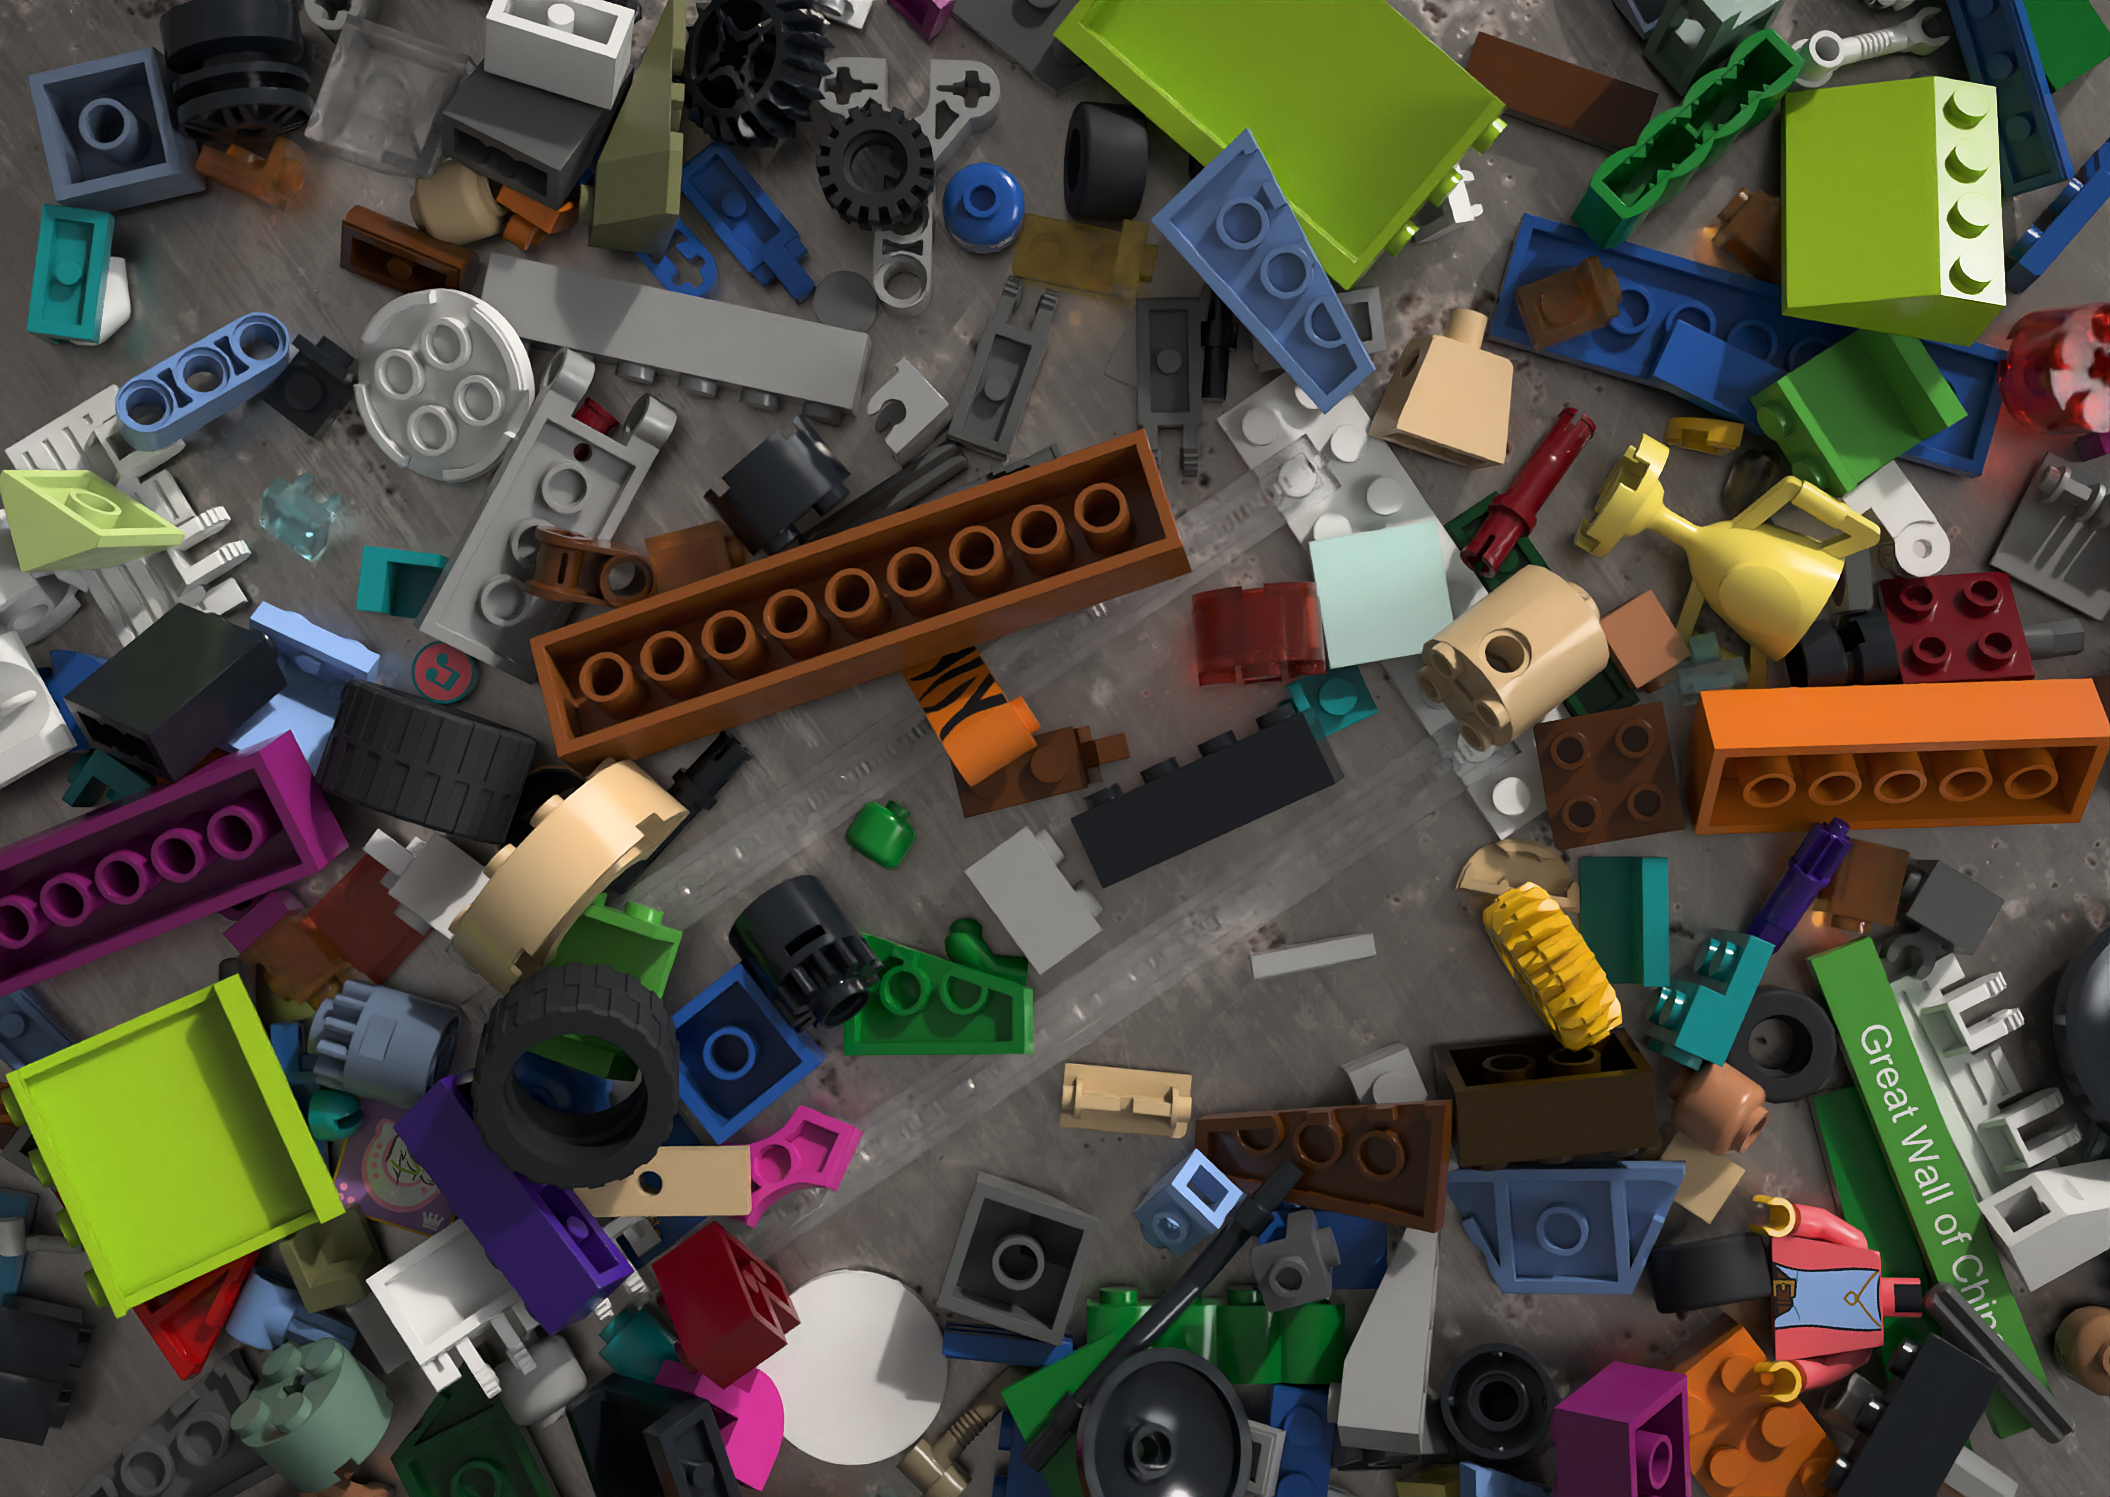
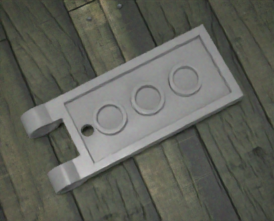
(481, 591)

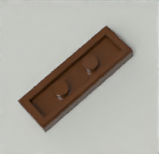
(1561, 93)

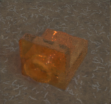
(252, 176)
(1569, 303)

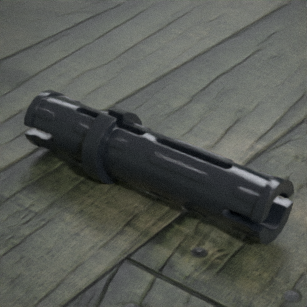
(695, 791)

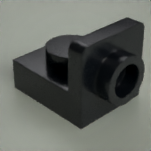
(314, 386)

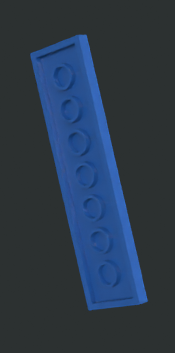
(1734, 308)

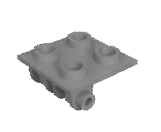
(2062, 538)

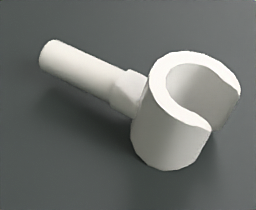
(15, 1242)

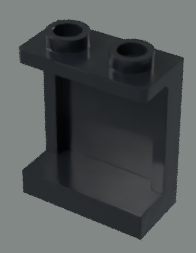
(649, 1441)

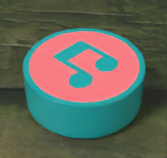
(444, 673)

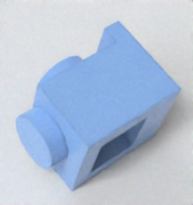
(1175, 1216)

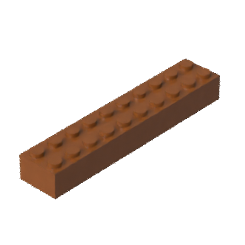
(860, 604)

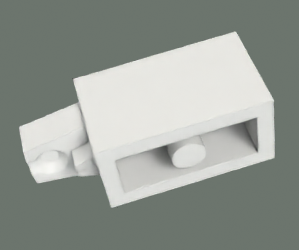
(429, 881)

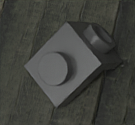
(1298, 1266)

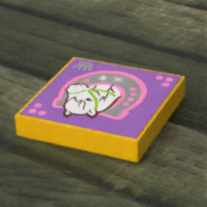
(385, 1179)

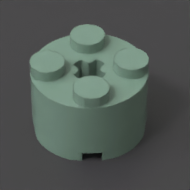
(313, 1413)

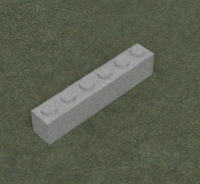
(682, 338)

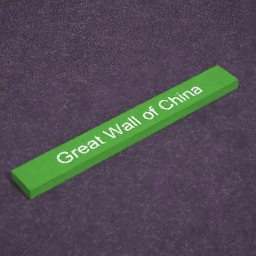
(1919, 1150)

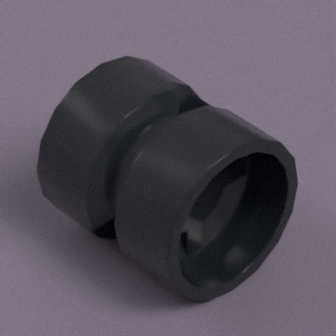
(1850, 654)

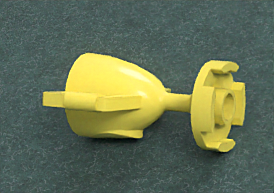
(1749, 571)

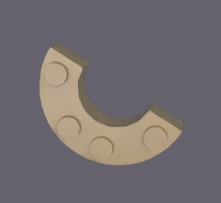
(561, 869)

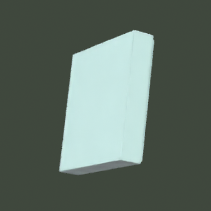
(1380, 592)

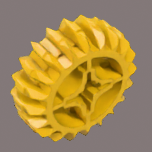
(1552, 966)

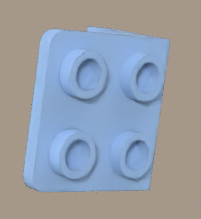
(317, 675)

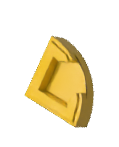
(1703, 434)

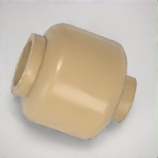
(458, 204)

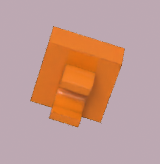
(534, 219)

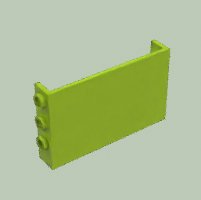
(1337, 93)

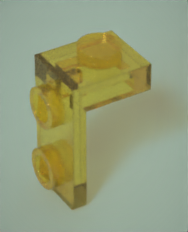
(1085, 256)

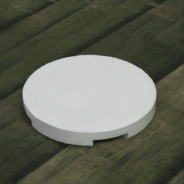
(443, 384)
(859, 1368)

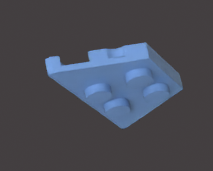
(1566, 1223)

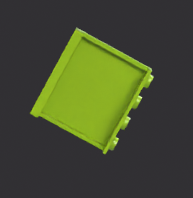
(172, 1144)

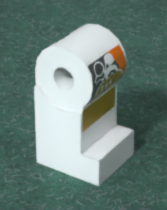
(1910, 536)

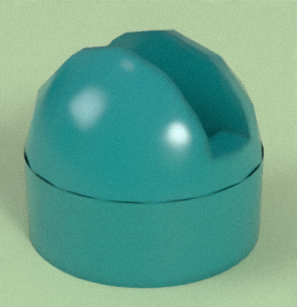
(334, 1115)

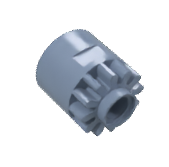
(383, 1043)

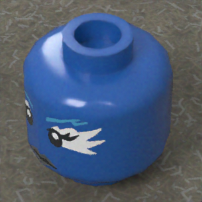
(983, 208)

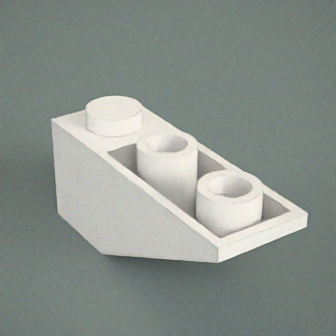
(2051, 1220)

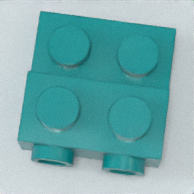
(1704, 1016)

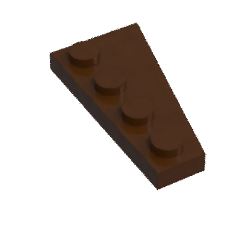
(1355, 1158)

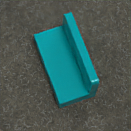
(70, 274)
(1626, 917)

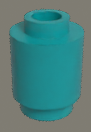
(637, 1345)

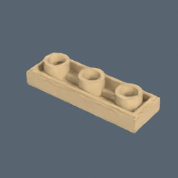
(693, 1184)

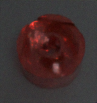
(2059, 369)
(1258, 634)

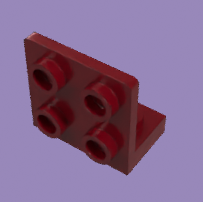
(1956, 628)

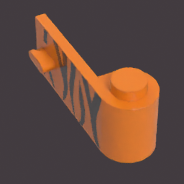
(972, 713)

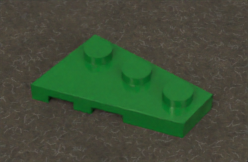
(938, 1009)

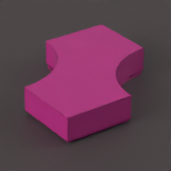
(803, 1154)

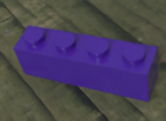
(529, 1231)

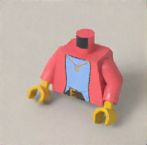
(1824, 1298)

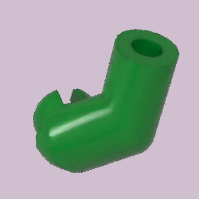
(967, 948)

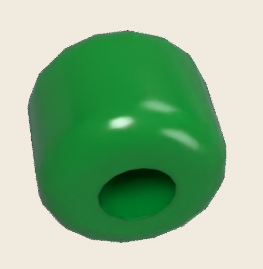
(882, 834)

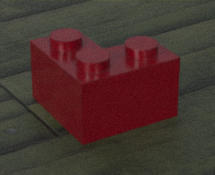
(723, 1305)

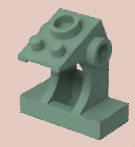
(1689, 48)

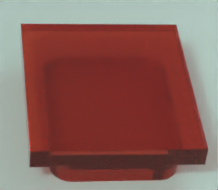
(361, 923)

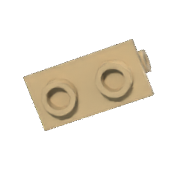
(1126, 1100)

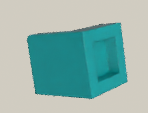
(397, 581)

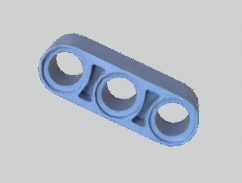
(216, 354)

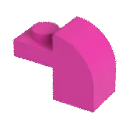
(746, 1414)

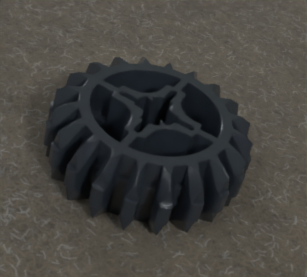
(769, 65)

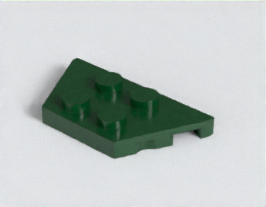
(470, 1447)

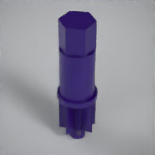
(1806, 875)

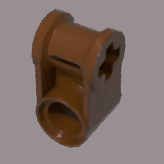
(577, 570)

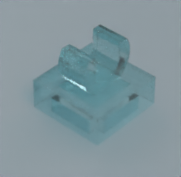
(296, 517)
(1708, 670)

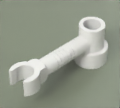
(1828, 52)

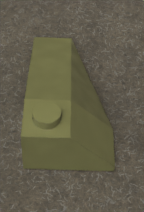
(640, 168)

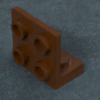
(1608, 776)

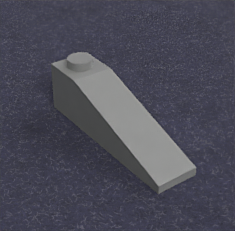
(1389, 1360)

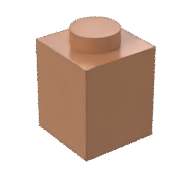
(1643, 642)

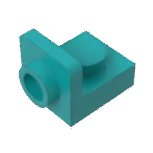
(1336, 698)
(100, 770)

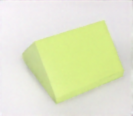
(78, 521)

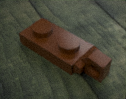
(1059, 765)

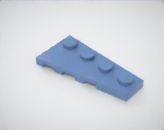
(1259, 262)

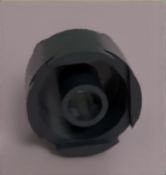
(779, 487)

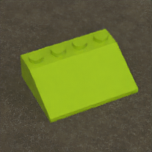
(1893, 208)

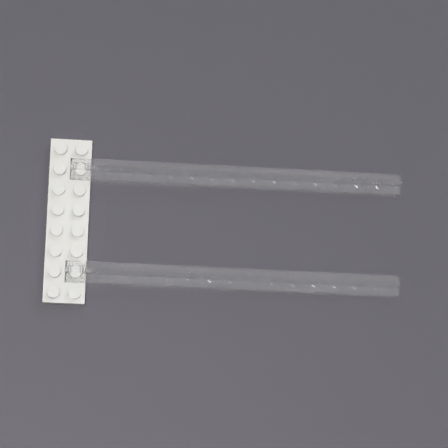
(1304, 473)

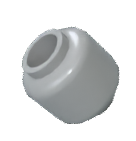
(547, 1389)

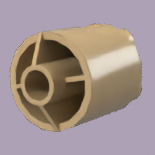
(1514, 656)

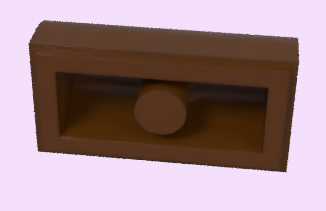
(403, 255)

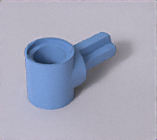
(273, 1313)

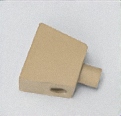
(1449, 396)

